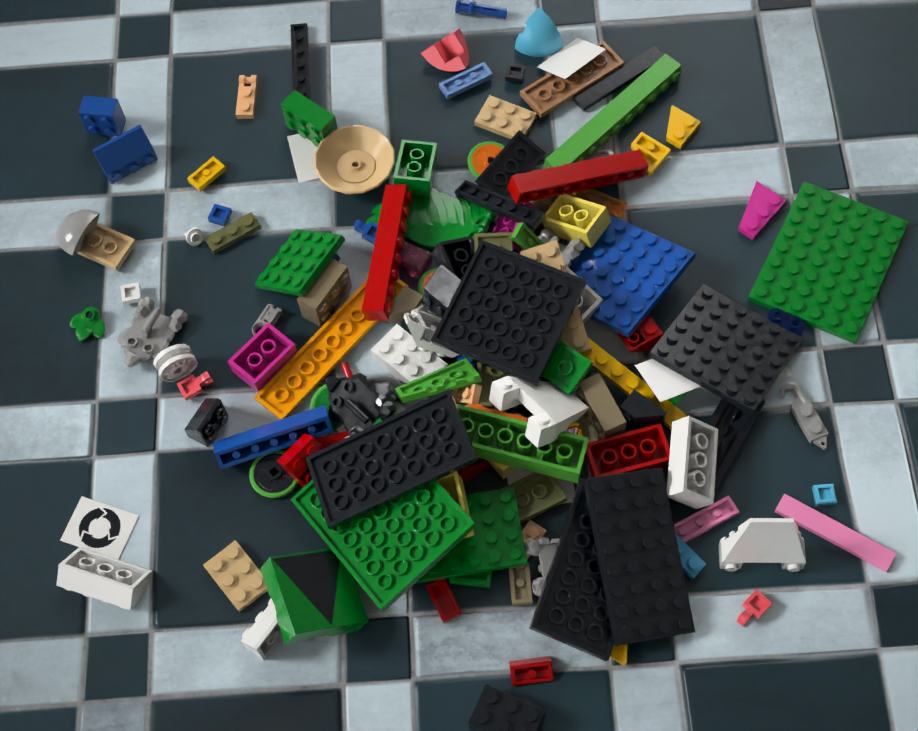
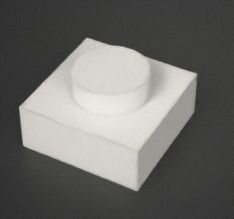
(131, 293)

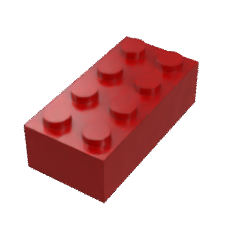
(629, 452)

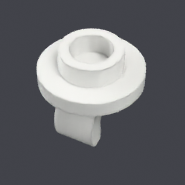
(194, 236)

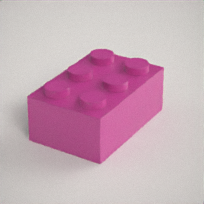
(262, 357)

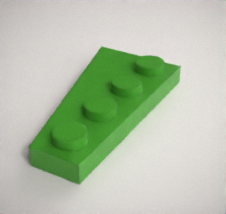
(449, 377)

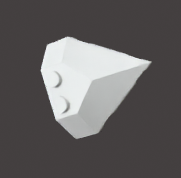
(422, 325)

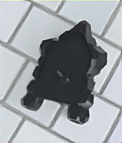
(356, 403)

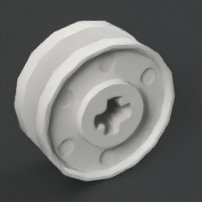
(175, 362)

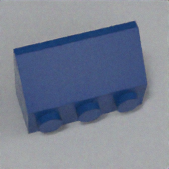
(125, 154)

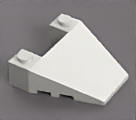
(548, 403)
(763, 542)

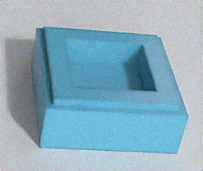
(824, 495)

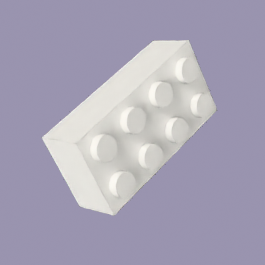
(403, 359)
(692, 462)

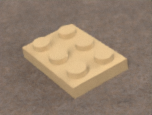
(504, 118)
(107, 247)
(236, 576)

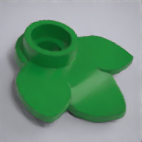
(87, 326)

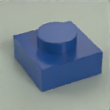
(219, 215)

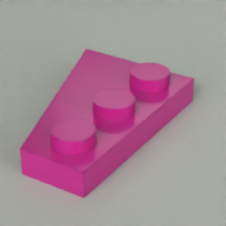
(760, 210)

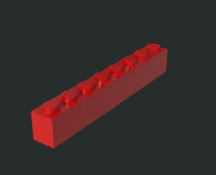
(577, 176)
(387, 253)

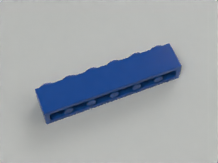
(271, 437)

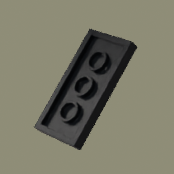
(516, 157)

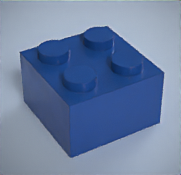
(102, 116)

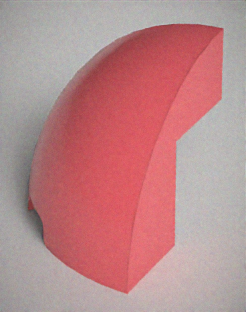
(449, 53)

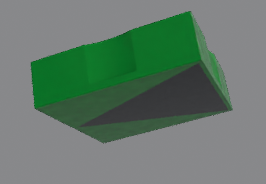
(313, 595)

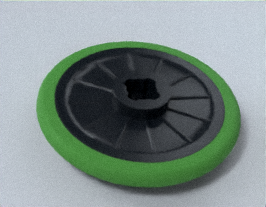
(267, 484)

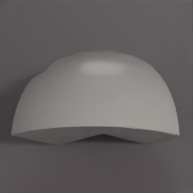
(74, 228)

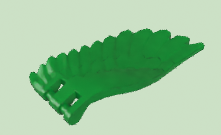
(441, 219)

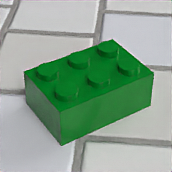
(307, 118)
(416, 166)

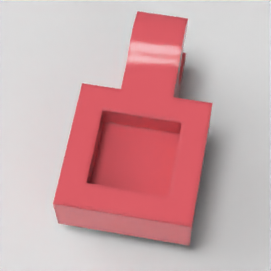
(192, 386)
(755, 606)

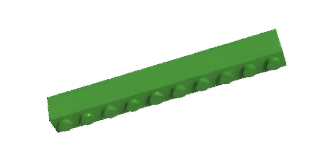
(617, 113)

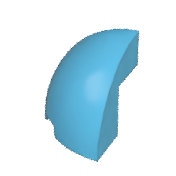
(539, 37)

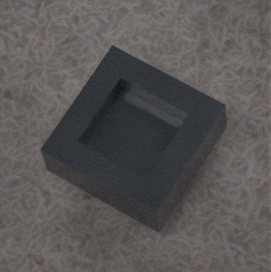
(515, 73)

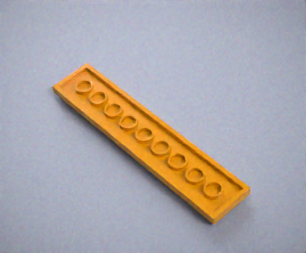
(318, 356)

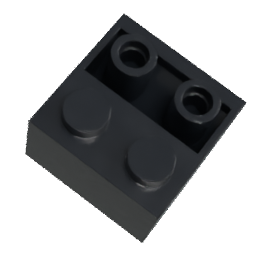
(207, 421)

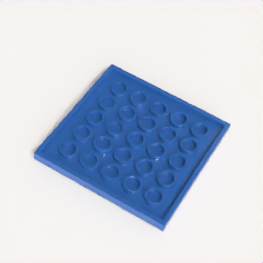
(629, 273)

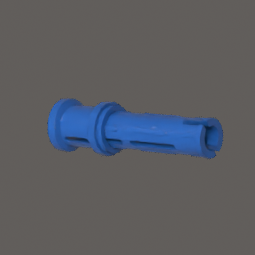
(474, 8)

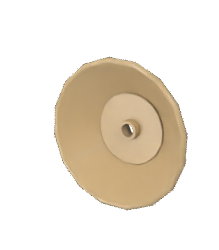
(354, 147)

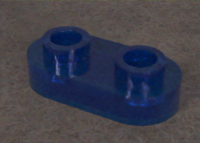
(786, 320)

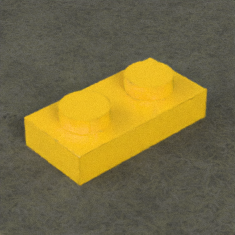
(206, 174)

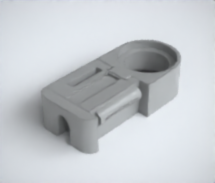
(269, 315)

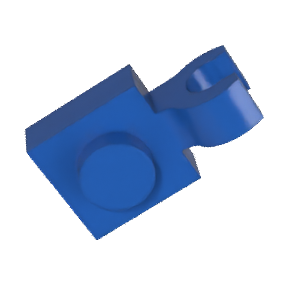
(369, 231)

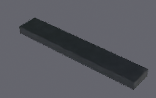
(300, 59)
(617, 79)
(500, 204)

